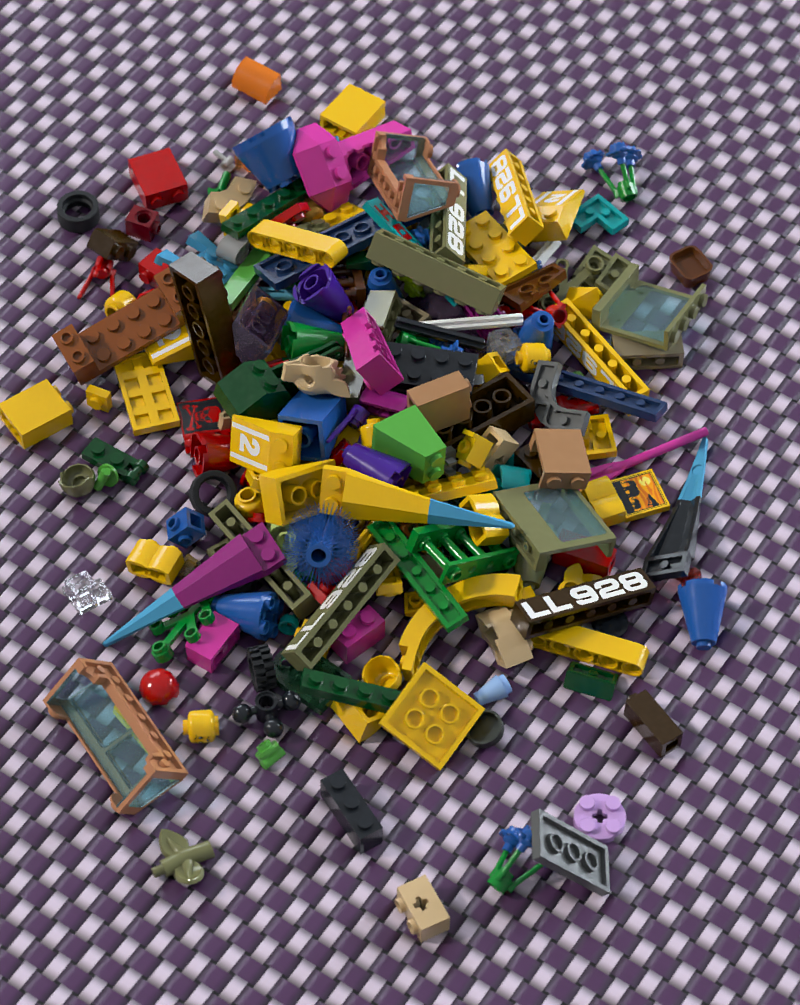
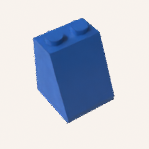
(319, 418)

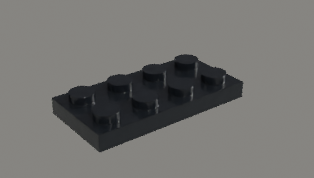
(426, 364)

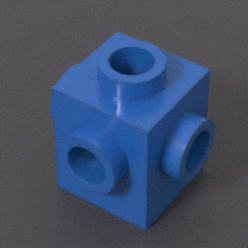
(185, 527)

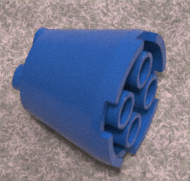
(271, 155)

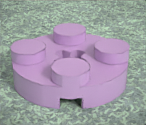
(604, 805)

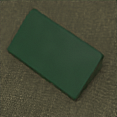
(591, 681)

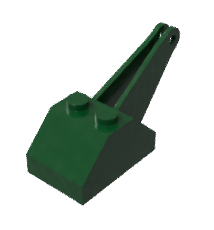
(257, 388)

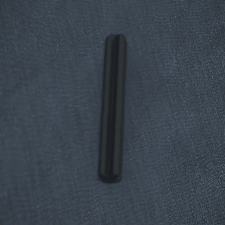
(439, 333)

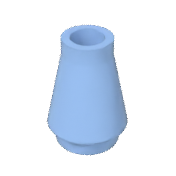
(493, 690)

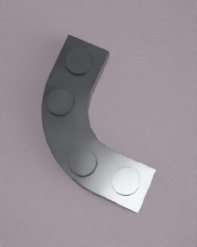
(546, 406)

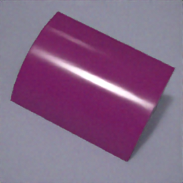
(384, 405)

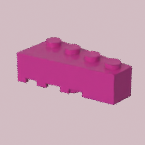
(358, 150)
(370, 352)

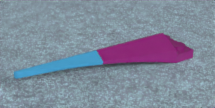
(235, 564)

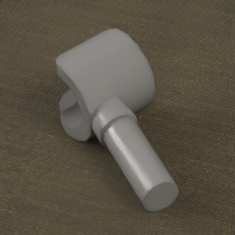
(227, 162)

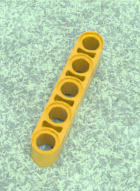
(297, 243)
(595, 649)

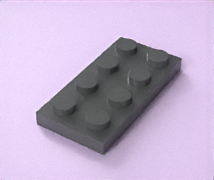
(570, 852)

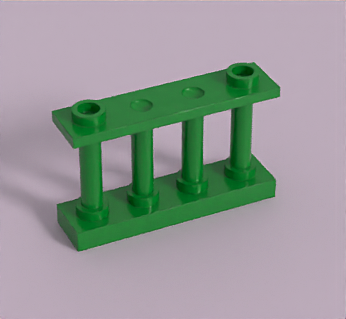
(431, 536)

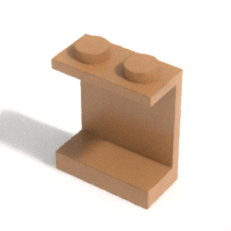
(561, 458)

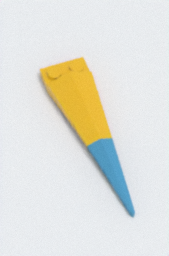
(379, 501)

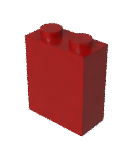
(158, 179)

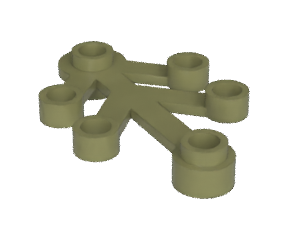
(592, 260)

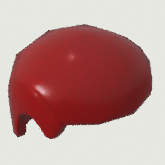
(158, 687)

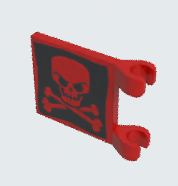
(199, 416)

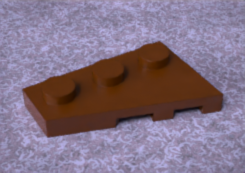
(533, 286)

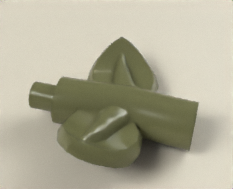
(181, 858)

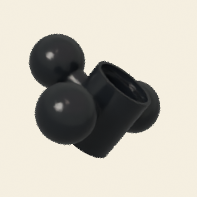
(272, 726)

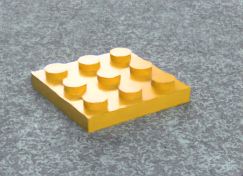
(431, 716)

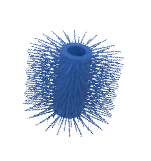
(321, 545)

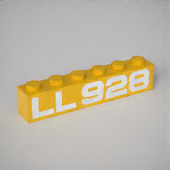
(515, 198)
(596, 352)

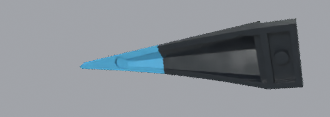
(676, 543)

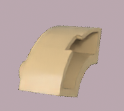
(238, 190)
(503, 637)

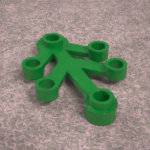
(162, 649)

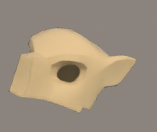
(316, 375)

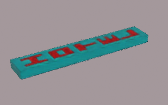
(387, 221)

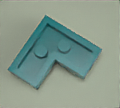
(602, 212)

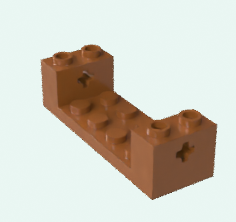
(122, 332)

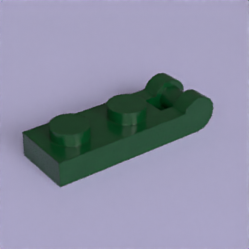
(101, 453)

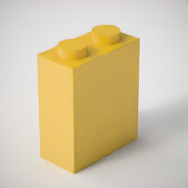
(352, 113)
(36, 413)

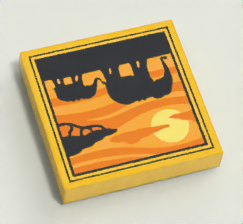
(641, 495)

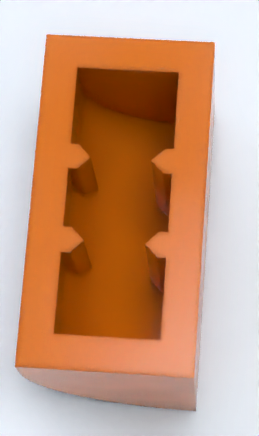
(256, 80)

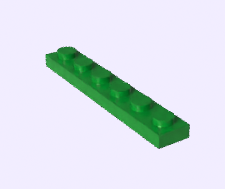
(420, 576)

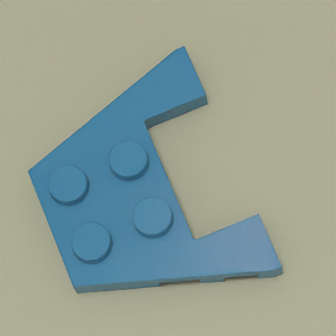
(206, 249)

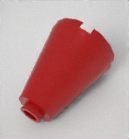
(210, 452)

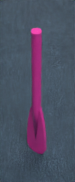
(616, 468)

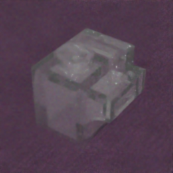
(86, 592)

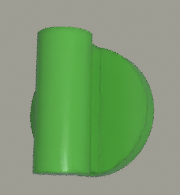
(106, 476)
(269, 753)

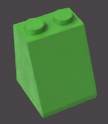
(413, 440)

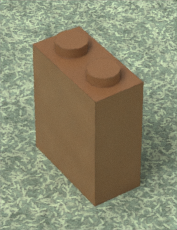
(443, 400)

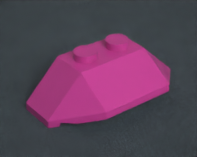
(322, 167)

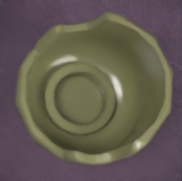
(77, 480)

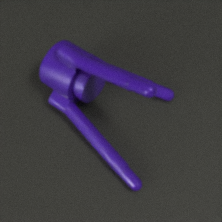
(356, 418)

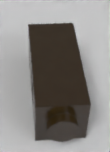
(652, 723)

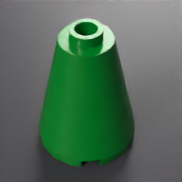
(303, 338)

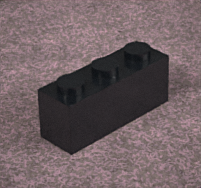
(351, 811)

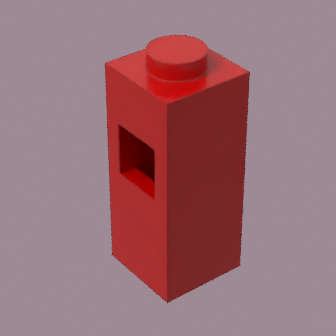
(590, 559)

